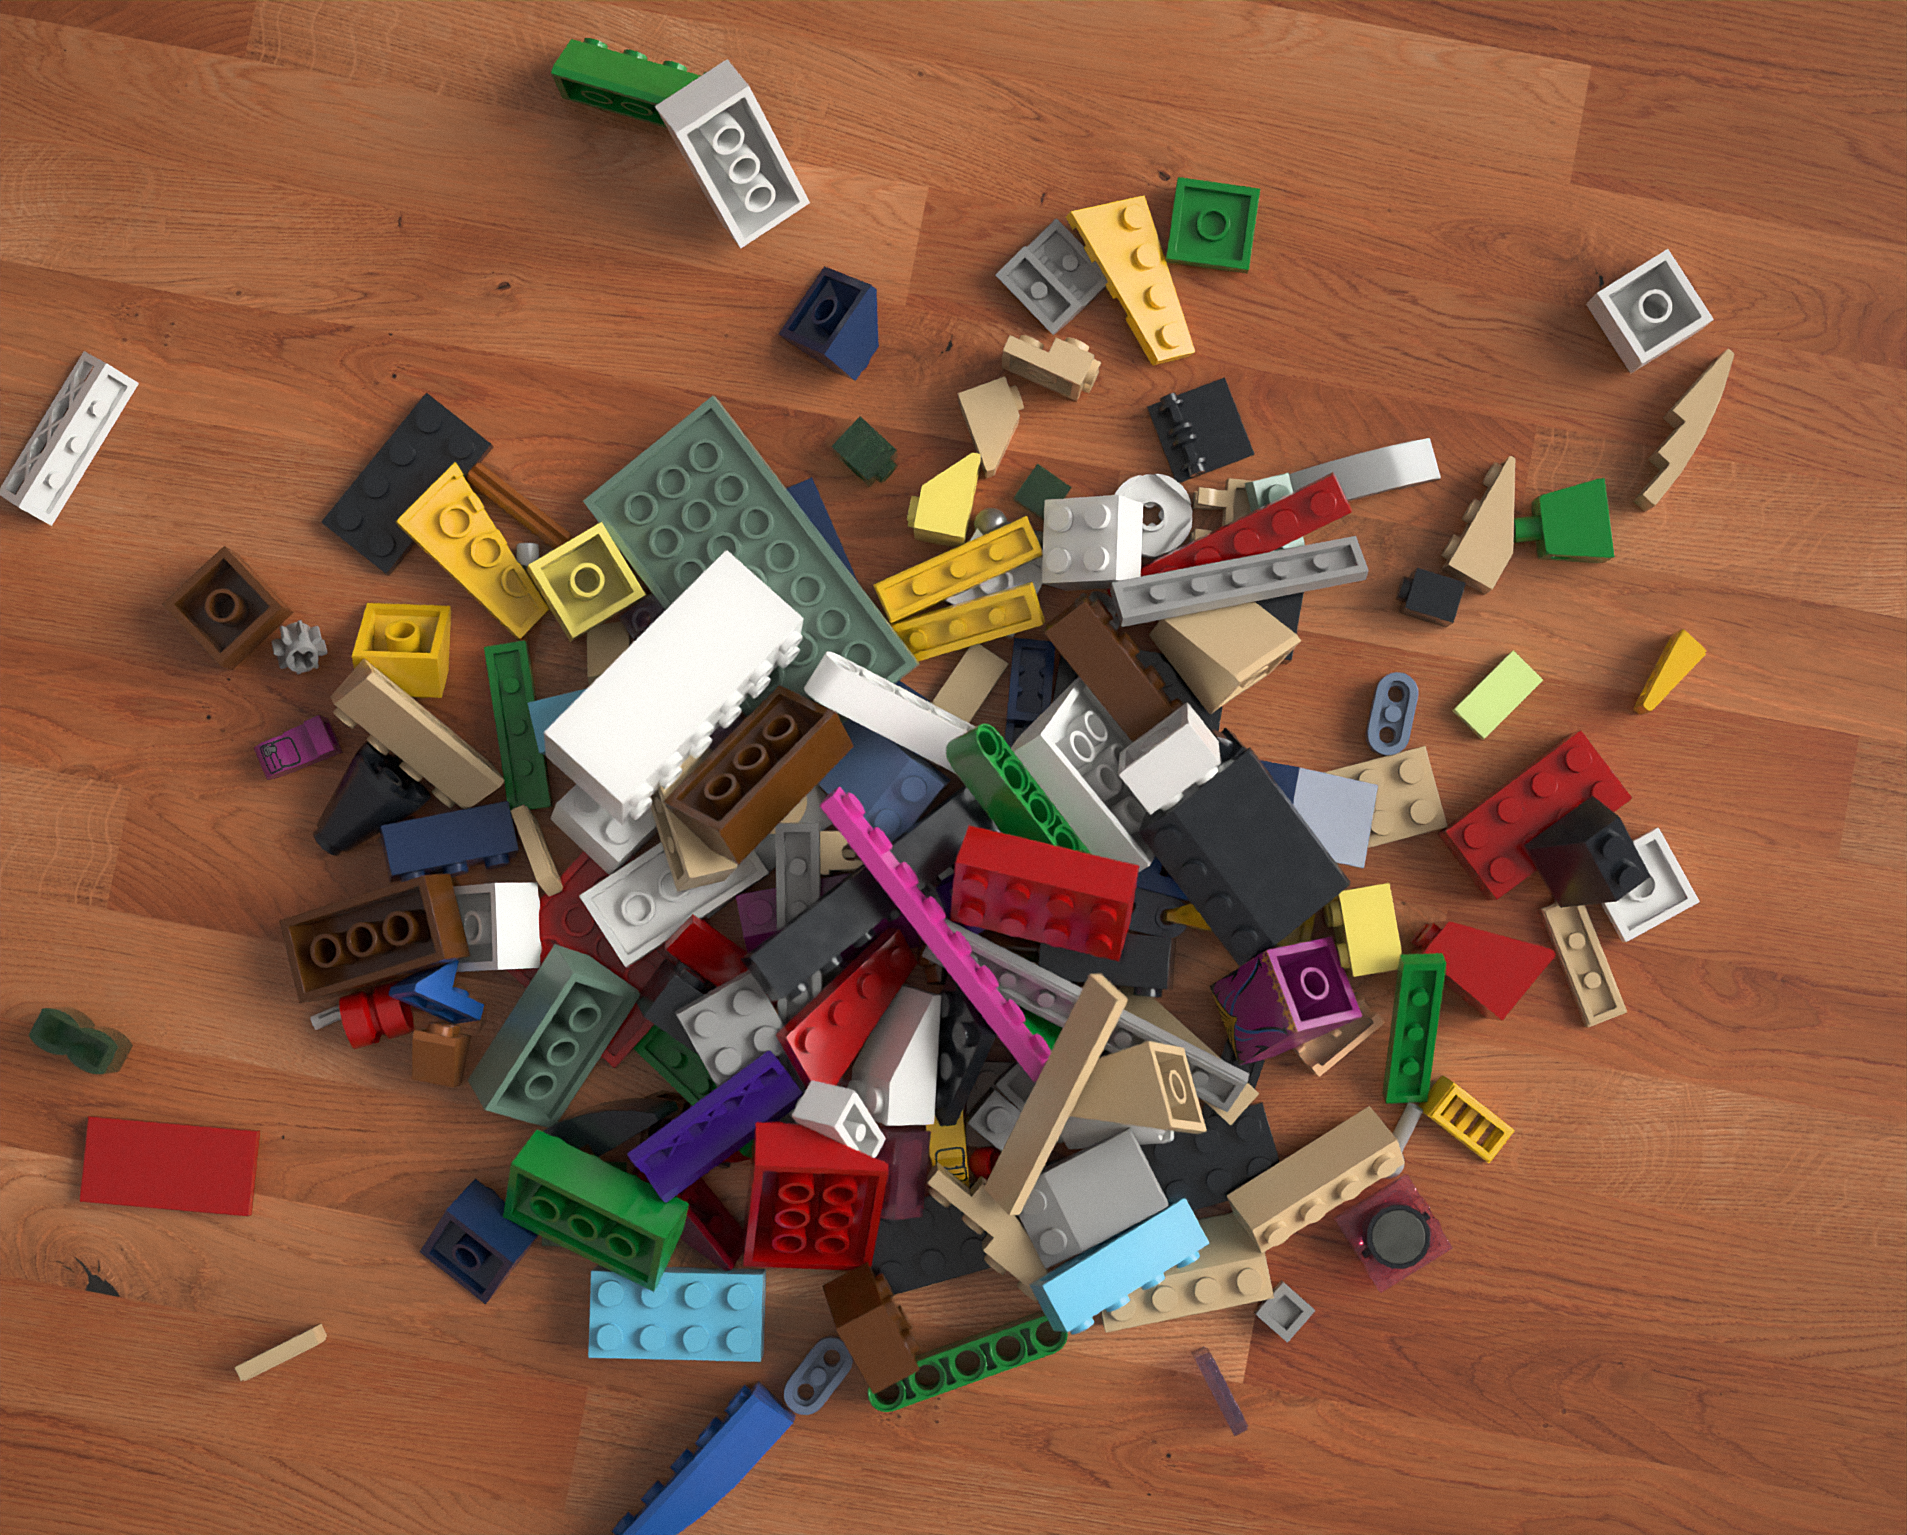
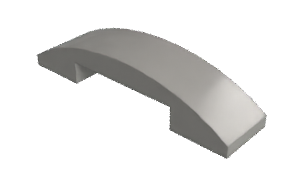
(1376, 470)

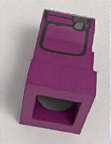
(298, 748)

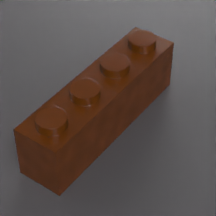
(1110, 667)

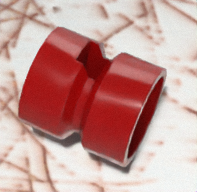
(371, 1016)

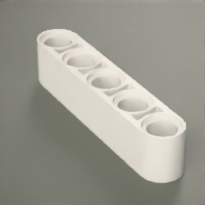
(885, 708)

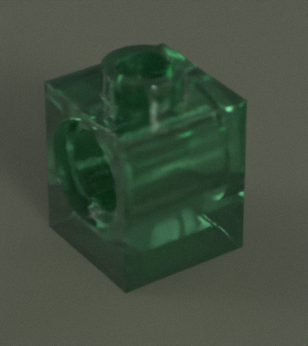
(866, 453)

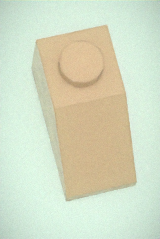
(991, 419)

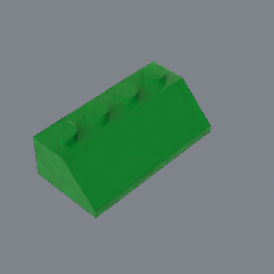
(617, 80)
(593, 1209)

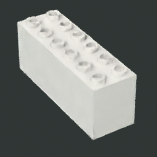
(674, 688)

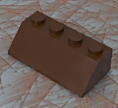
(760, 773)

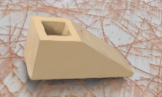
(1488, 537)

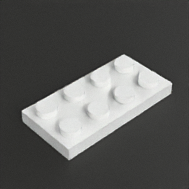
(642, 907)

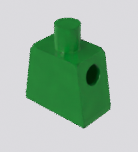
(1569, 524)

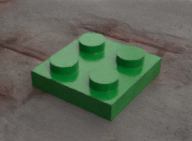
(1212, 225)

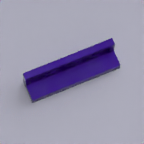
(718, 1126)

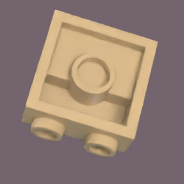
(1064, 369)

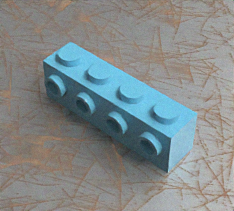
(1119, 1265)

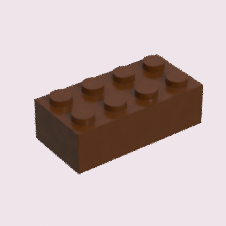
(374, 937)

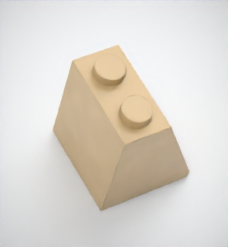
(1224, 649)
(1143, 1088)

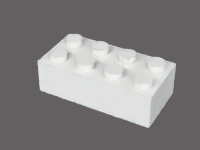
(733, 153)

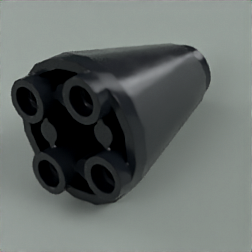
(368, 796)

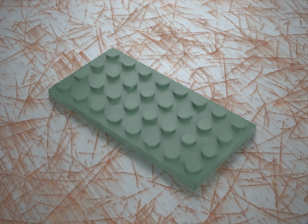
(714, 493)

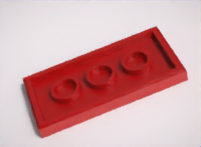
(170, 1166)

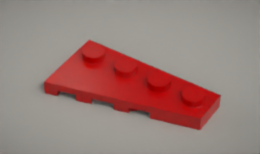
(842, 1016)

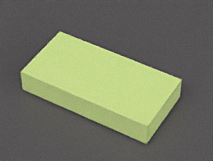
(1497, 695)

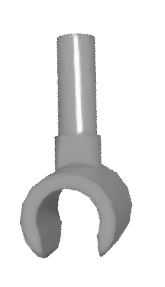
(527, 553)

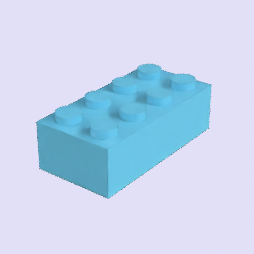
(687, 1317)

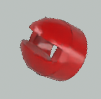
(983, 1161)

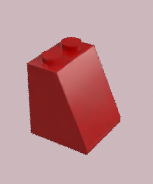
(1483, 966)

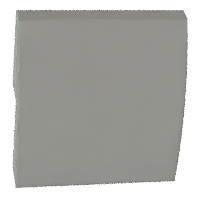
(1053, 277)

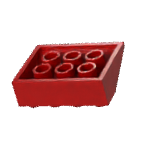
(810, 1201)

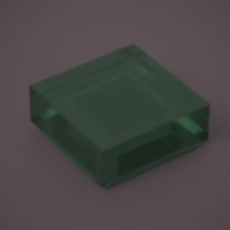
(1037, 488)

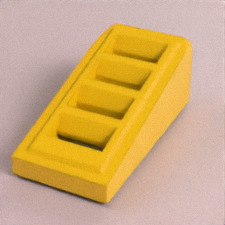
(1674, 664)
(1444, 1102)

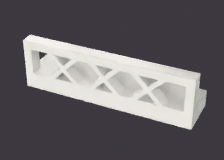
(69, 439)

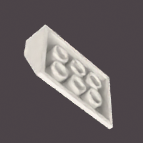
(1076, 763)

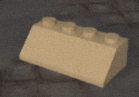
(415, 736)
(1224, 1276)

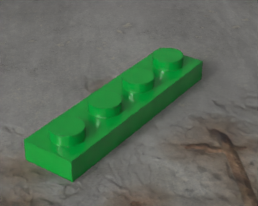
(511, 691)
(1414, 1027)
(680, 1068)

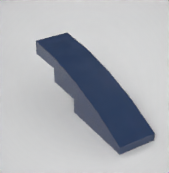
(1029, 685)

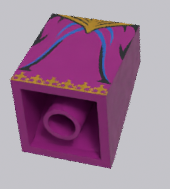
(1284, 999)

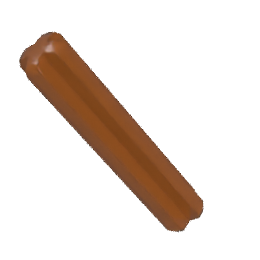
(517, 506)

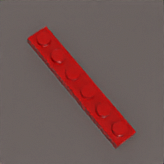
(1261, 529)

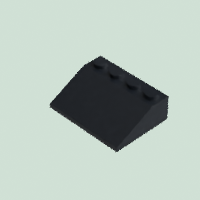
(1244, 857)

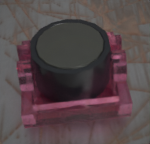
(1393, 1233)

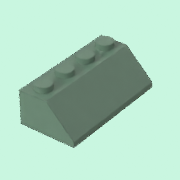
(552, 1038)

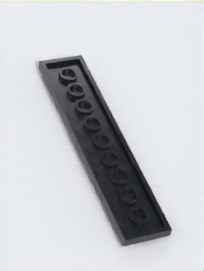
(1189, 1167)

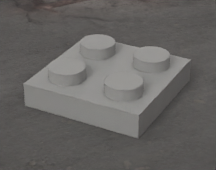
(732, 1026)

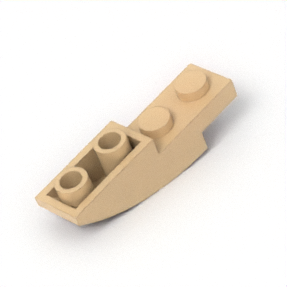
(1007, 1240)

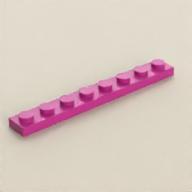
(927, 919)

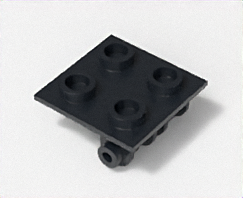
(1200, 430)

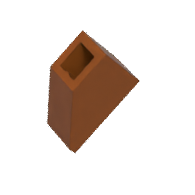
(439, 1054)

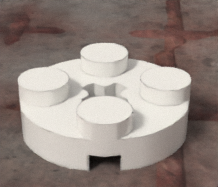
(1174, 513)

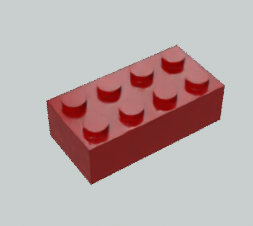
(1493, 832)
(1043, 893)

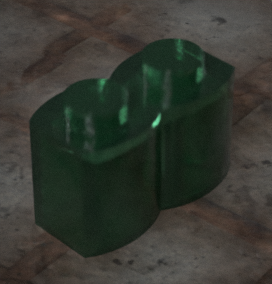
(75, 1035)

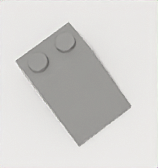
(1090, 1198)

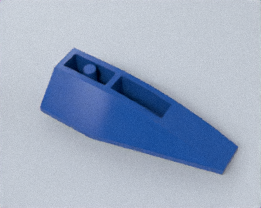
(719, 1463)

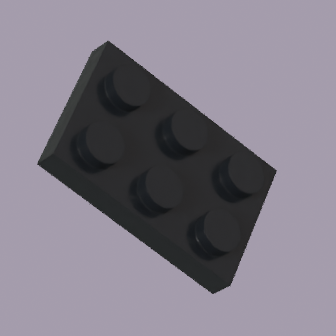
(962, 1050)

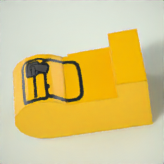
(949, 1148)

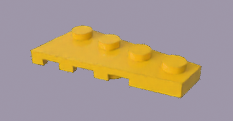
(1132, 260)
(464, 541)

